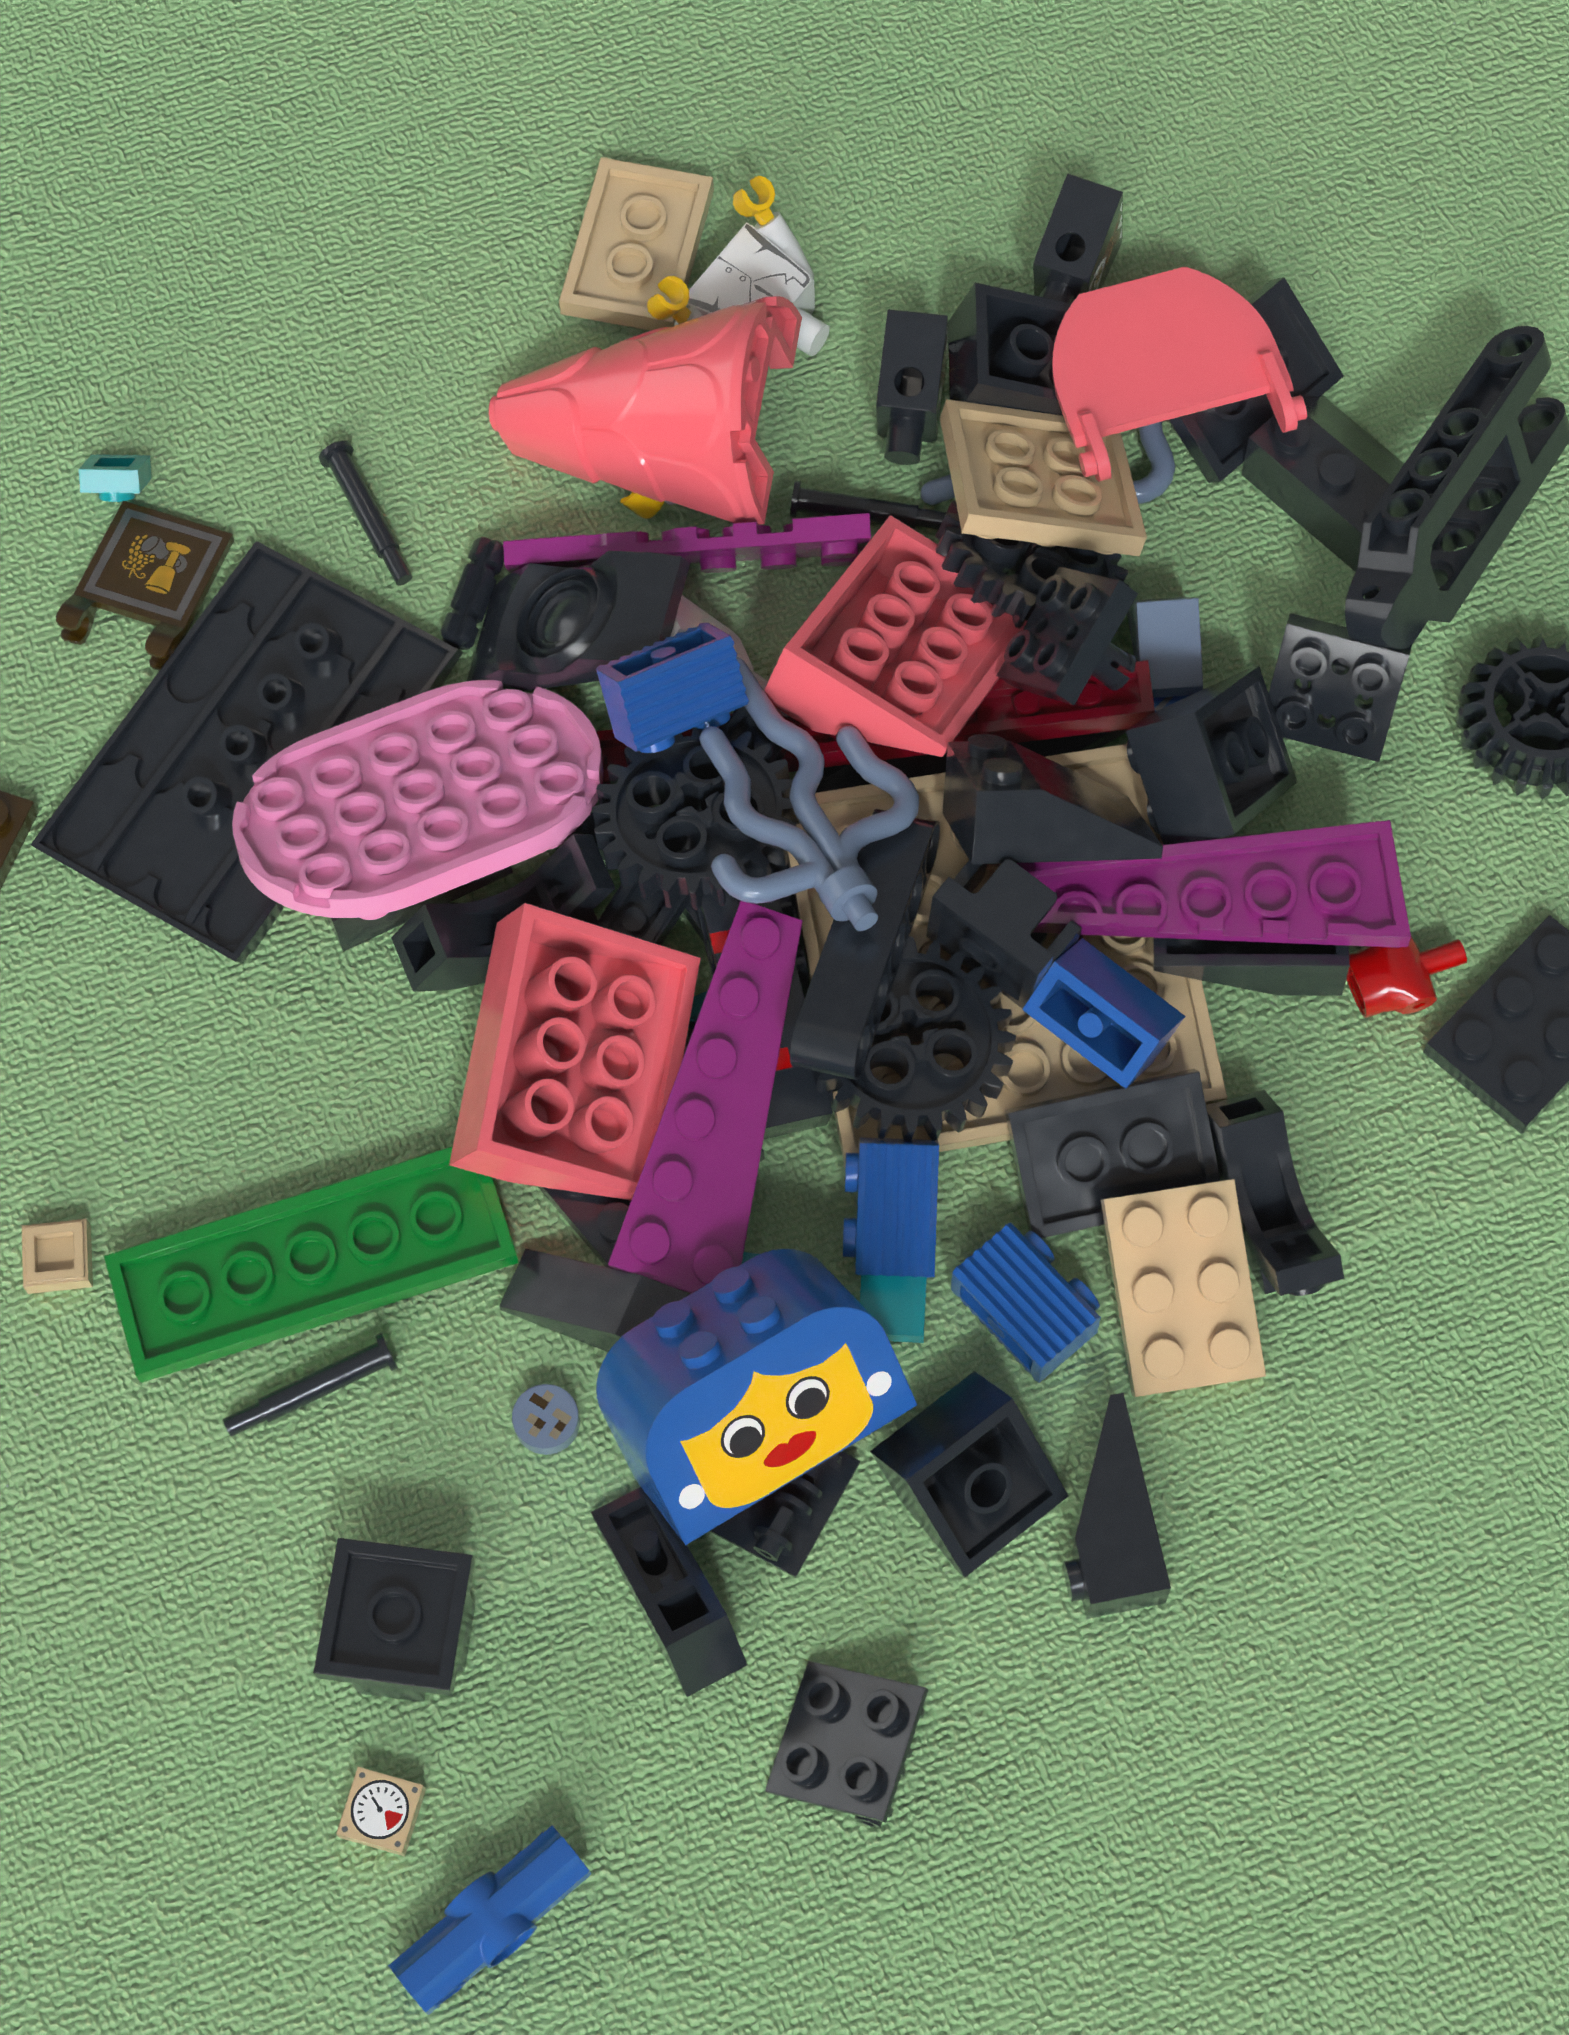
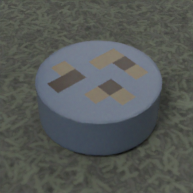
(546, 1419)

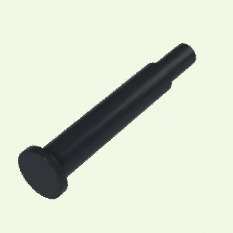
(338, 458)
(837, 504)
(313, 1386)

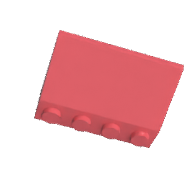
(893, 649)
(572, 1054)

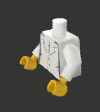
(752, 266)

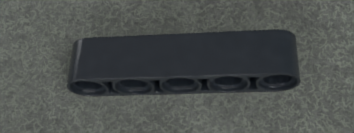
(860, 966)

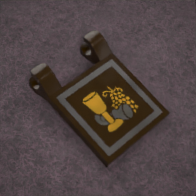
(148, 571)

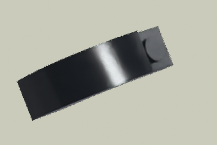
(452, 942)
(1279, 1232)

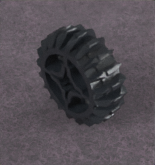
(1534, 685)

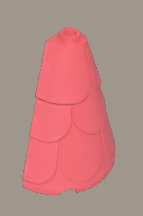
(661, 410)

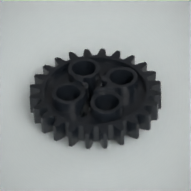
(1012, 570)
(690, 817)
(927, 1090)

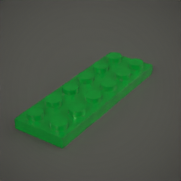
(306, 1262)

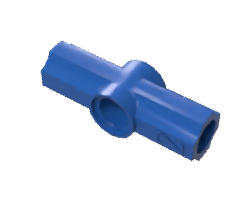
(489, 1920)

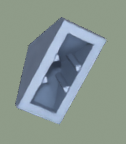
(1170, 639)

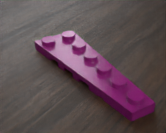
(832, 538)
(1255, 888)
(706, 1154)

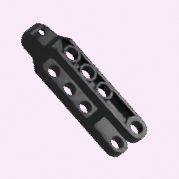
(1492, 464)

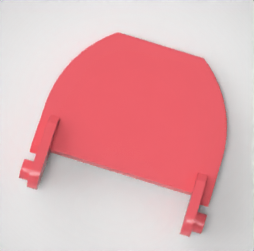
(1161, 354)

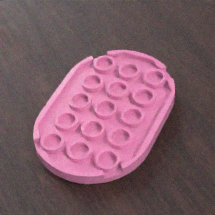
(417, 799)

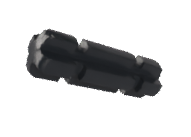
(473, 593)

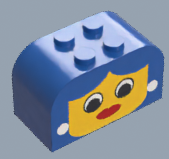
(747, 1387)

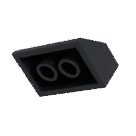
(1322, 474)

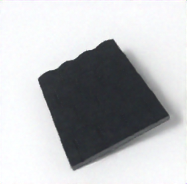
(254, 674)

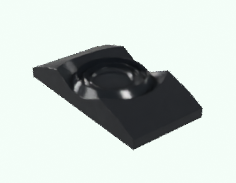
(564, 622)

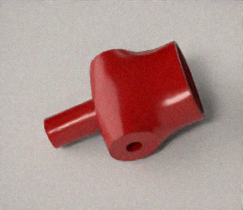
(1399, 977)

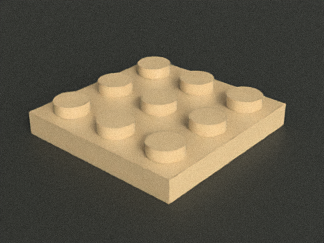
(1024, 481)

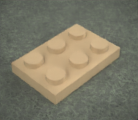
(632, 236)
(1183, 1288)

